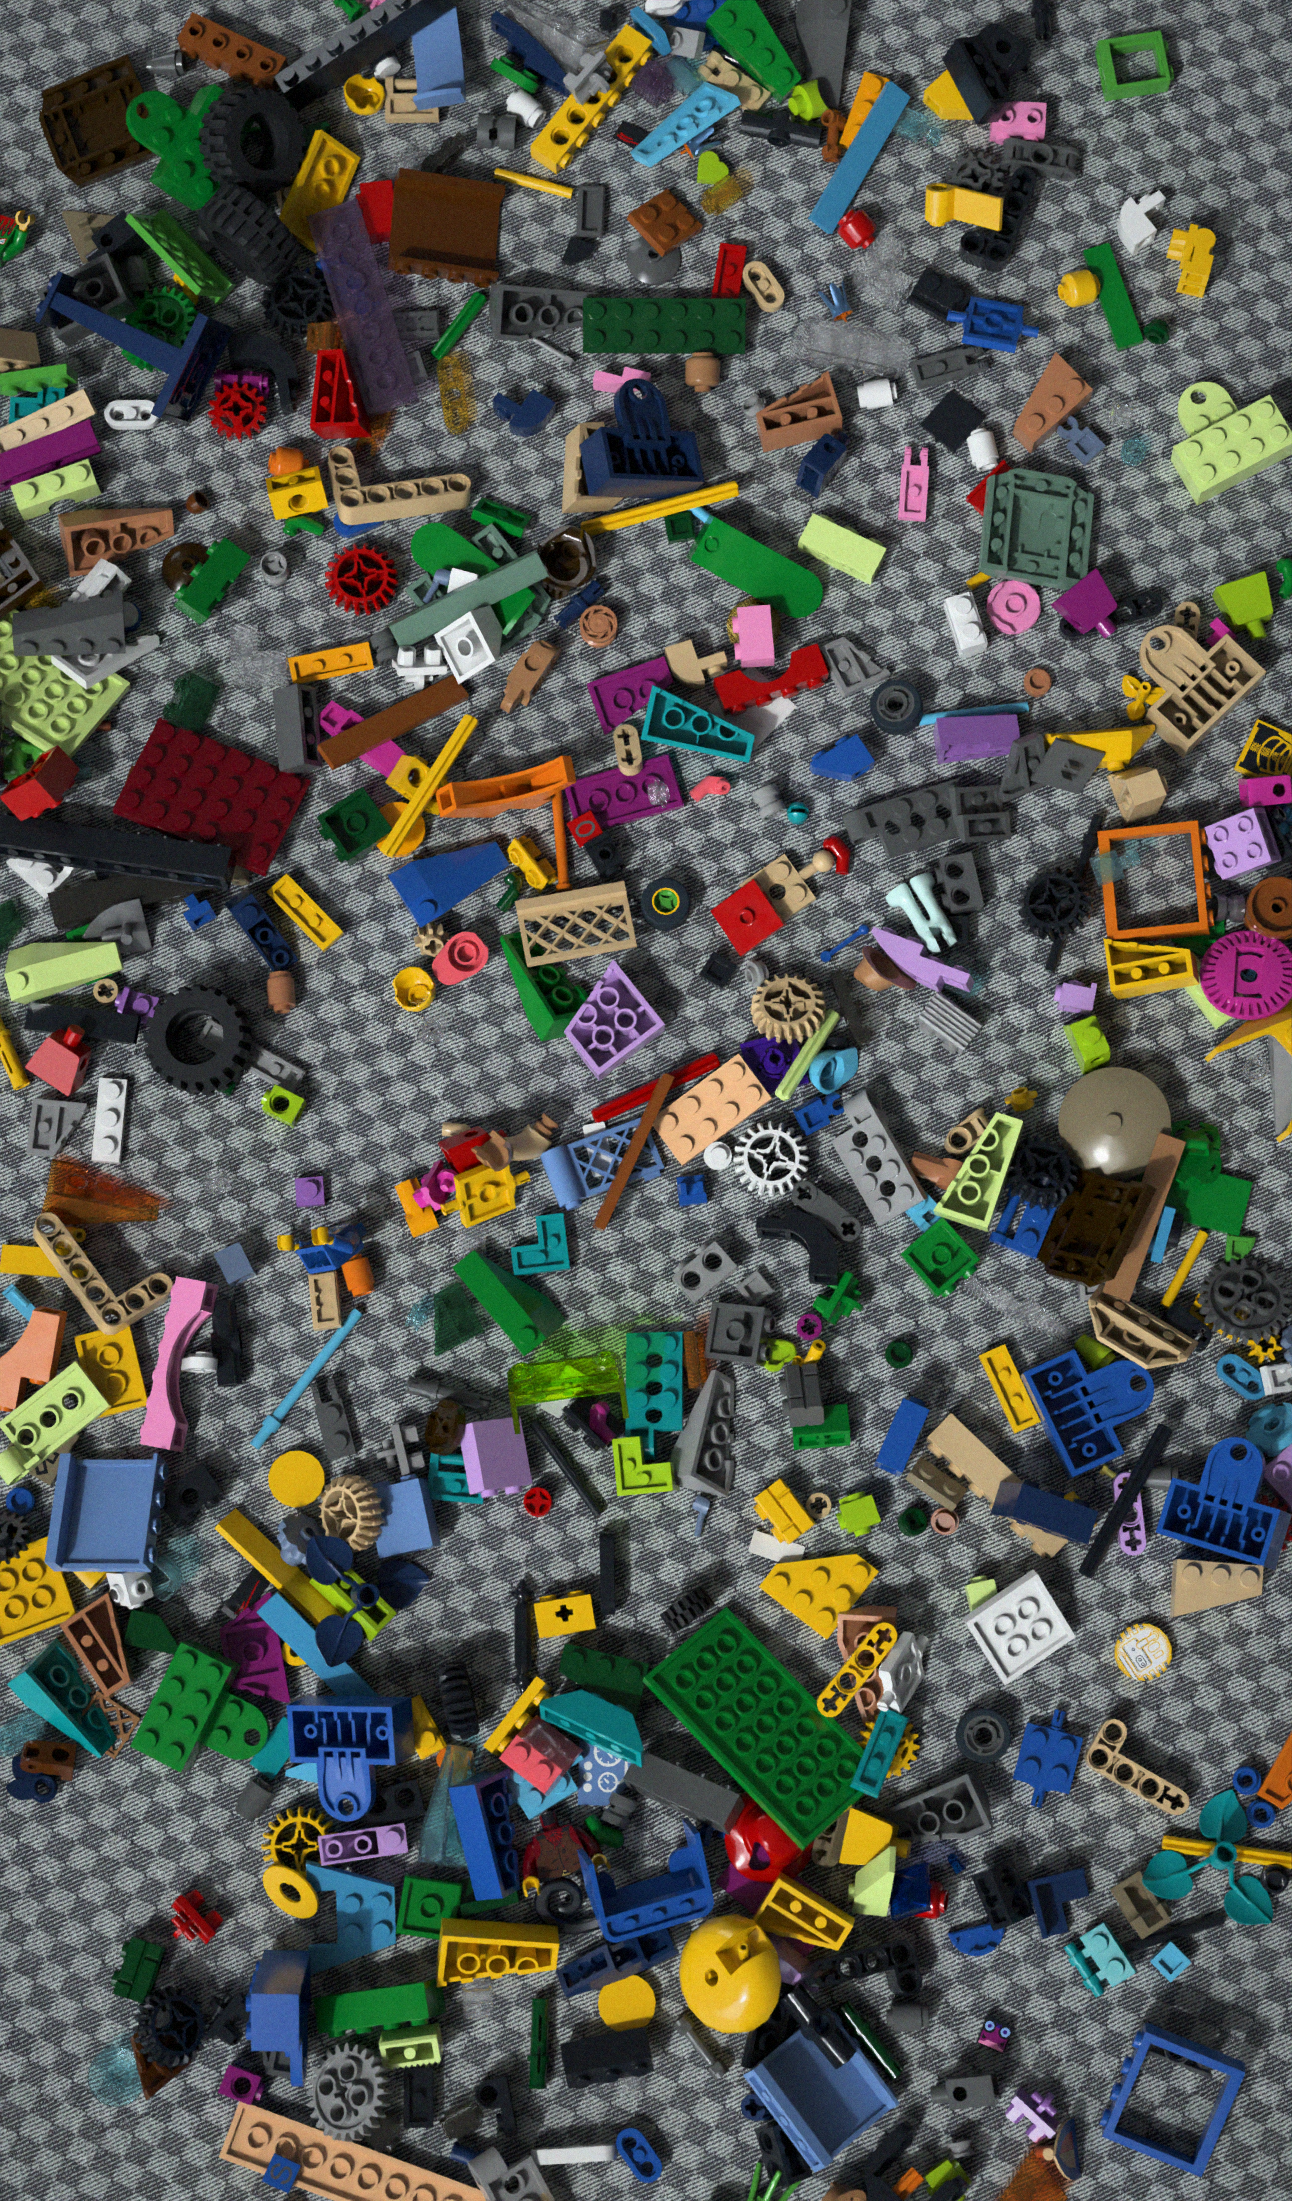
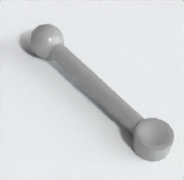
(566, 358)

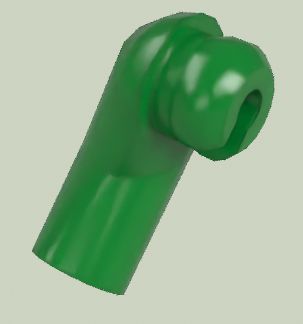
(306, 523)

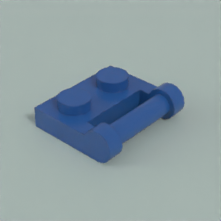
(1030, 1229)

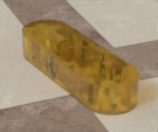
(457, 376)

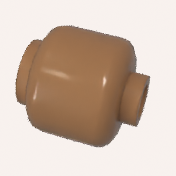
(702, 371)

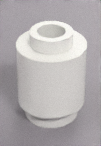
(526, 108)
(876, 394)
(983, 449)

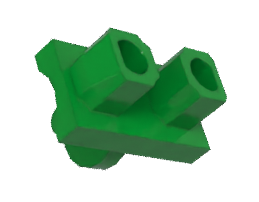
(842, 1301)

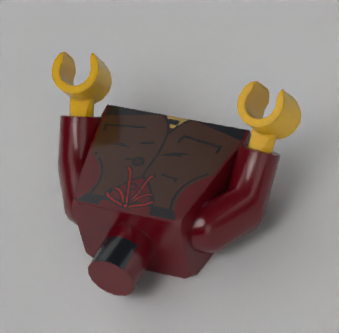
(556, 1854)

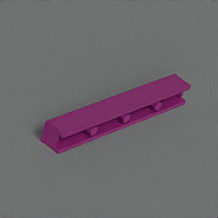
(48, 454)

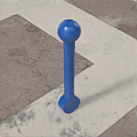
(826, 955)

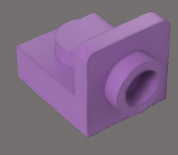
(136, 1004)

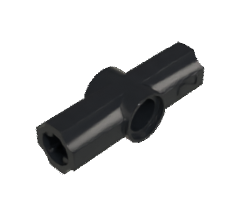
(781, 129)
(226, 1344)
(805, 2012)

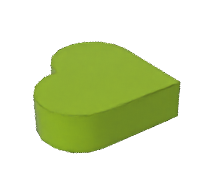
(710, 168)
(782, 1352)

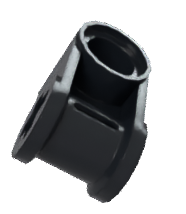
(1186, 1323)

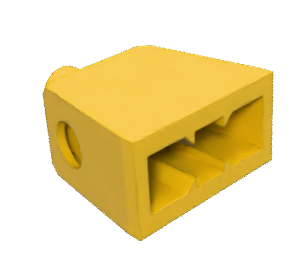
(868, 1837)

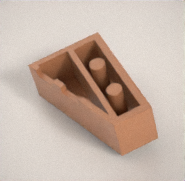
(800, 416)

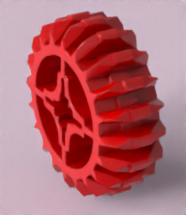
(351, 580)

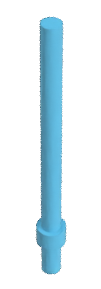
(272, 1422)

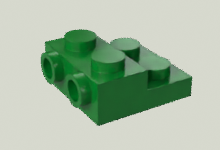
(940, 1258)

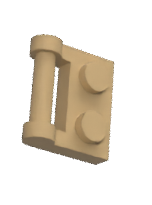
(400, 106)

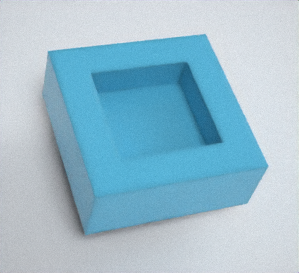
(1170, 1960)

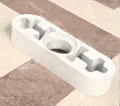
(574, 2154)

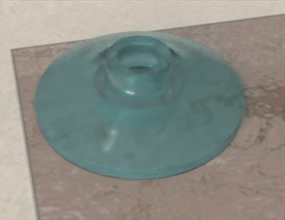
(102, 2080)

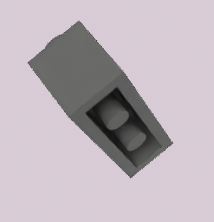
(297, 729)

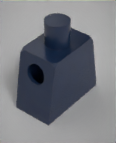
(822, 463)

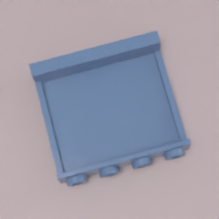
(106, 1515)
(816, 2103)

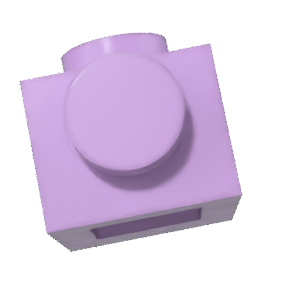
(1075, 997)

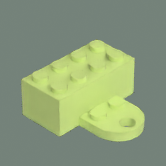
(1225, 442)

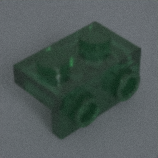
(190, 702)

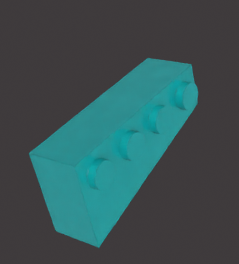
(689, 727)

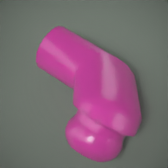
(597, 1422)

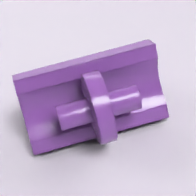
(1036, 2109)

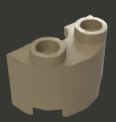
(1141, 1906)

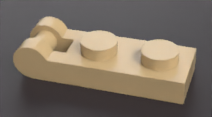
(751, 95)

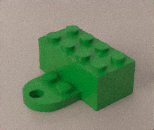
(174, 136)
(199, 1710)

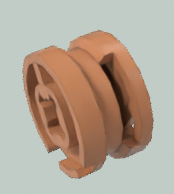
(598, 626)

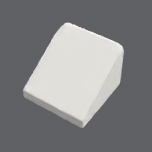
(460, 578)

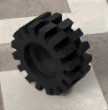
(687, 1609)

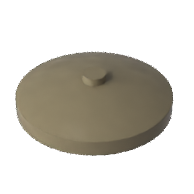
(1113, 1122)

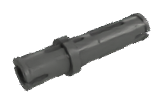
(438, 1392)

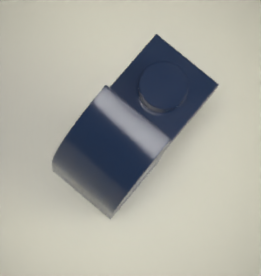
(529, 417)

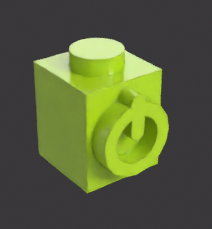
(857, 1514)
(943, 2172)

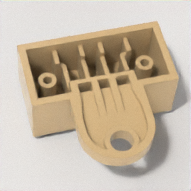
(1197, 683)

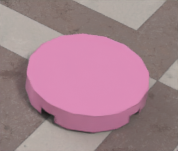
(1013, 607)

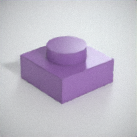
(310, 1191)

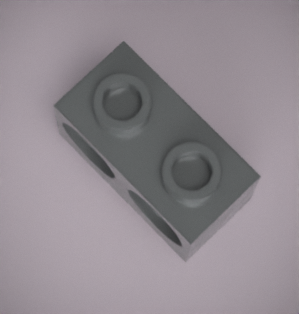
(966, 883)

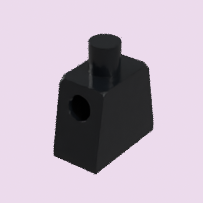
(117, 240)

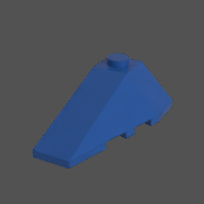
(441, 881)

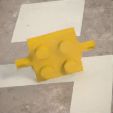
(484, 1194)

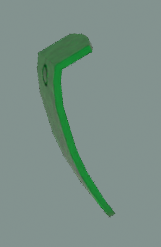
(441, 547)
(756, 569)

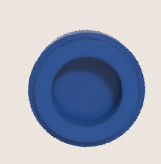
(20, 1501)

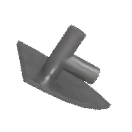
(121, 924)

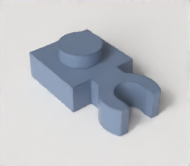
(1083, 443)

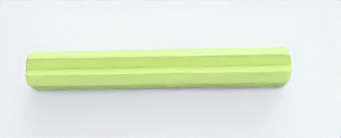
(806, 1056)

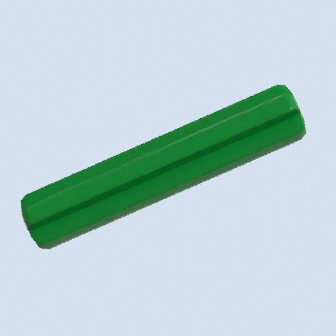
(458, 325)

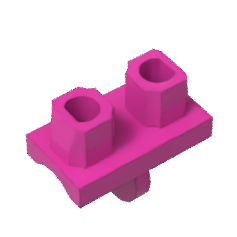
(435, 1186)

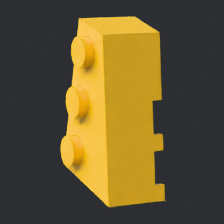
(1148, 969)

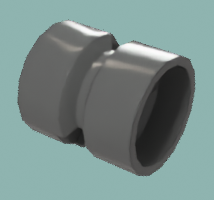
(507, 131)

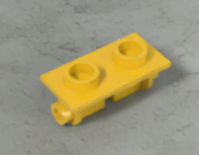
(523, 854)

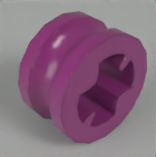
(817, 1330)

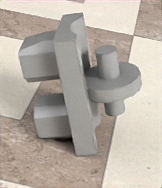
(591, 79)
(401, 1437)

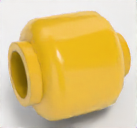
(1079, 288)

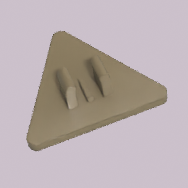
(82, 227)

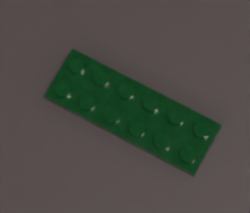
(664, 325)

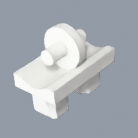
(419, 668)

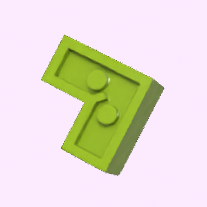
(633, 1475)

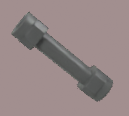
(716, 2067)

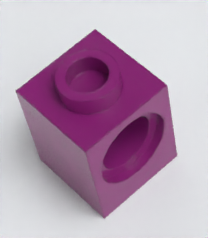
(229, 2088)

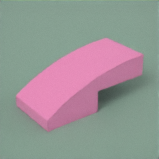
(610, 383)

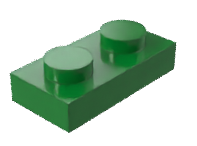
(502, 517)

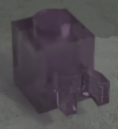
(653, 84)

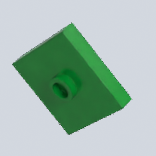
(425, 1904)

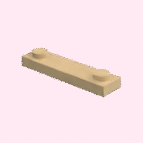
(47, 420)

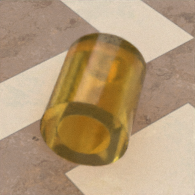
(721, 196)

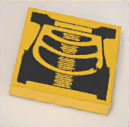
(1266, 752)

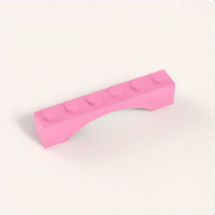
(189, 1307)

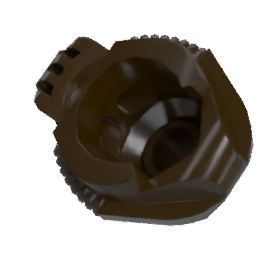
(568, 559)

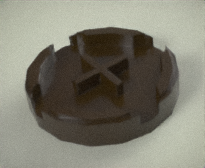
(445, 1427)

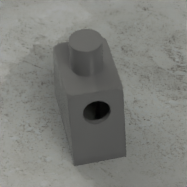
(980, 2087)

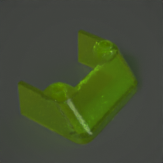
(565, 1380)

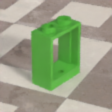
(1128, 44)

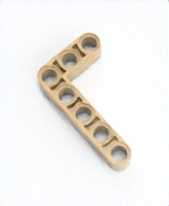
(394, 499)
(94, 1282)

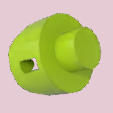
(807, 101)

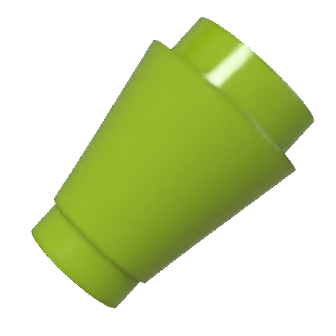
(1094, 1353)

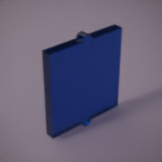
(910, 1892)

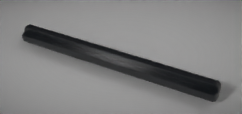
(1125, 1501)

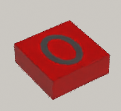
(584, 828)

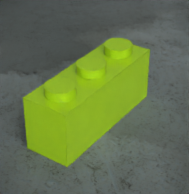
(371, 1619)

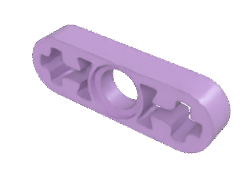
(1124, 1535)

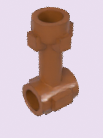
(835, 124)

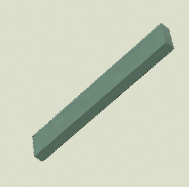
(469, 597)

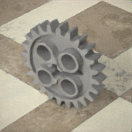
(343, 2091)

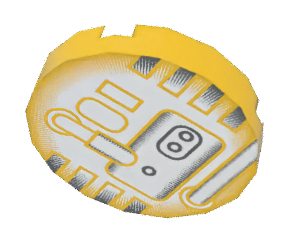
(1143, 1652)

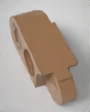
(529, 674)

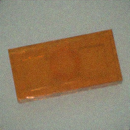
(694, 1359)

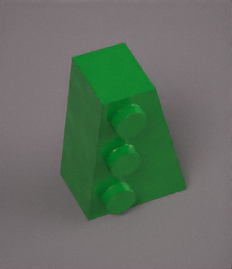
(211, 580)

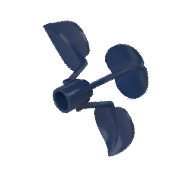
(326, 1561)

